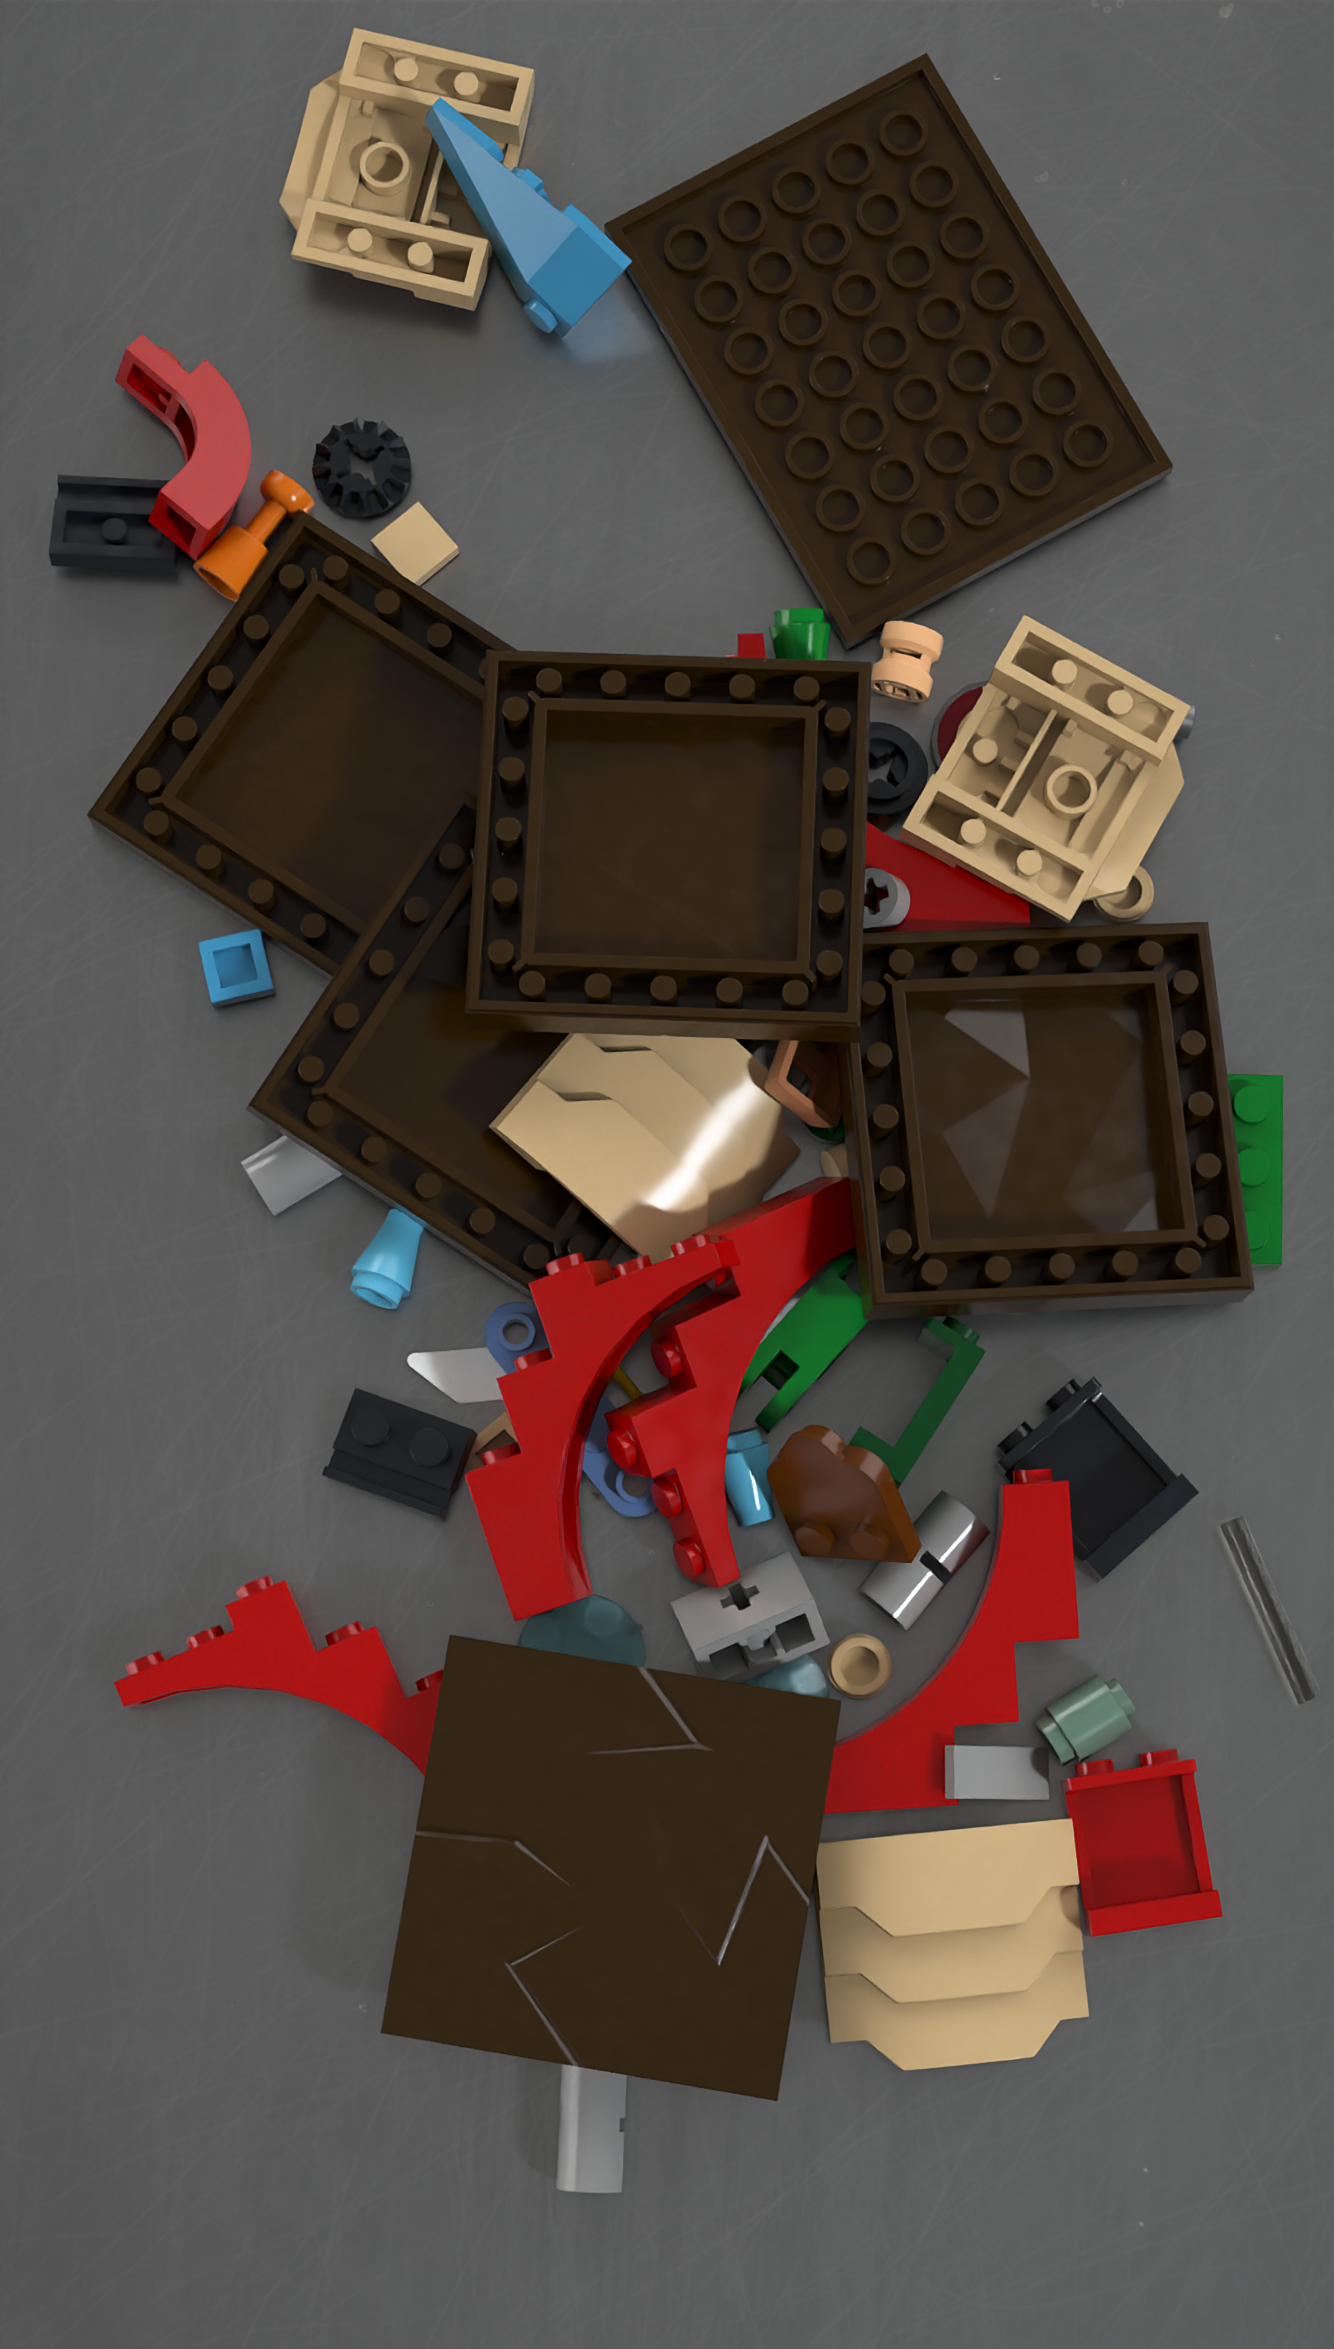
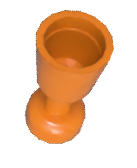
(241, 552)

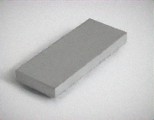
(996, 1772)

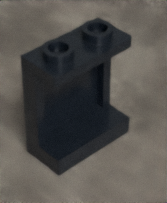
(1114, 1476)

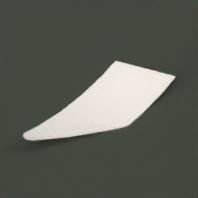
(461, 1373)

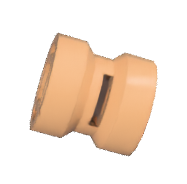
(906, 661)

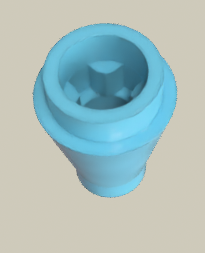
(388, 1262)
(747, 1477)

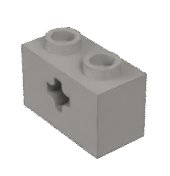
(751, 1621)

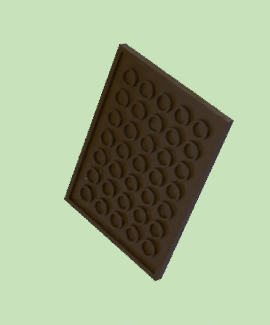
(887, 350)

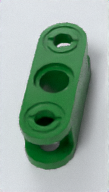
(806, 1342)

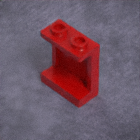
(1139, 1844)

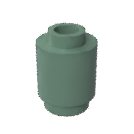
(1085, 1720)

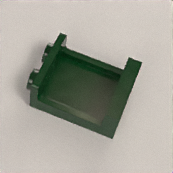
(958, 1348)

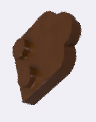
(840, 1500)

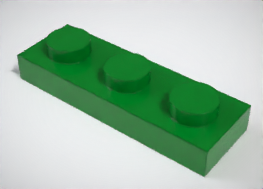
(1259, 1144)

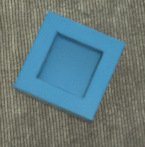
(236, 967)

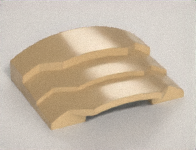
(372, 181)
(1054, 775)
(652, 1132)
(951, 1942)

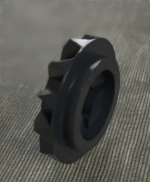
(354, 493)
(906, 774)

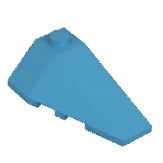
(550, 256)

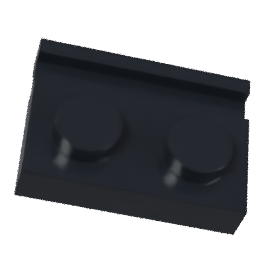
(107, 525)
(400, 1453)

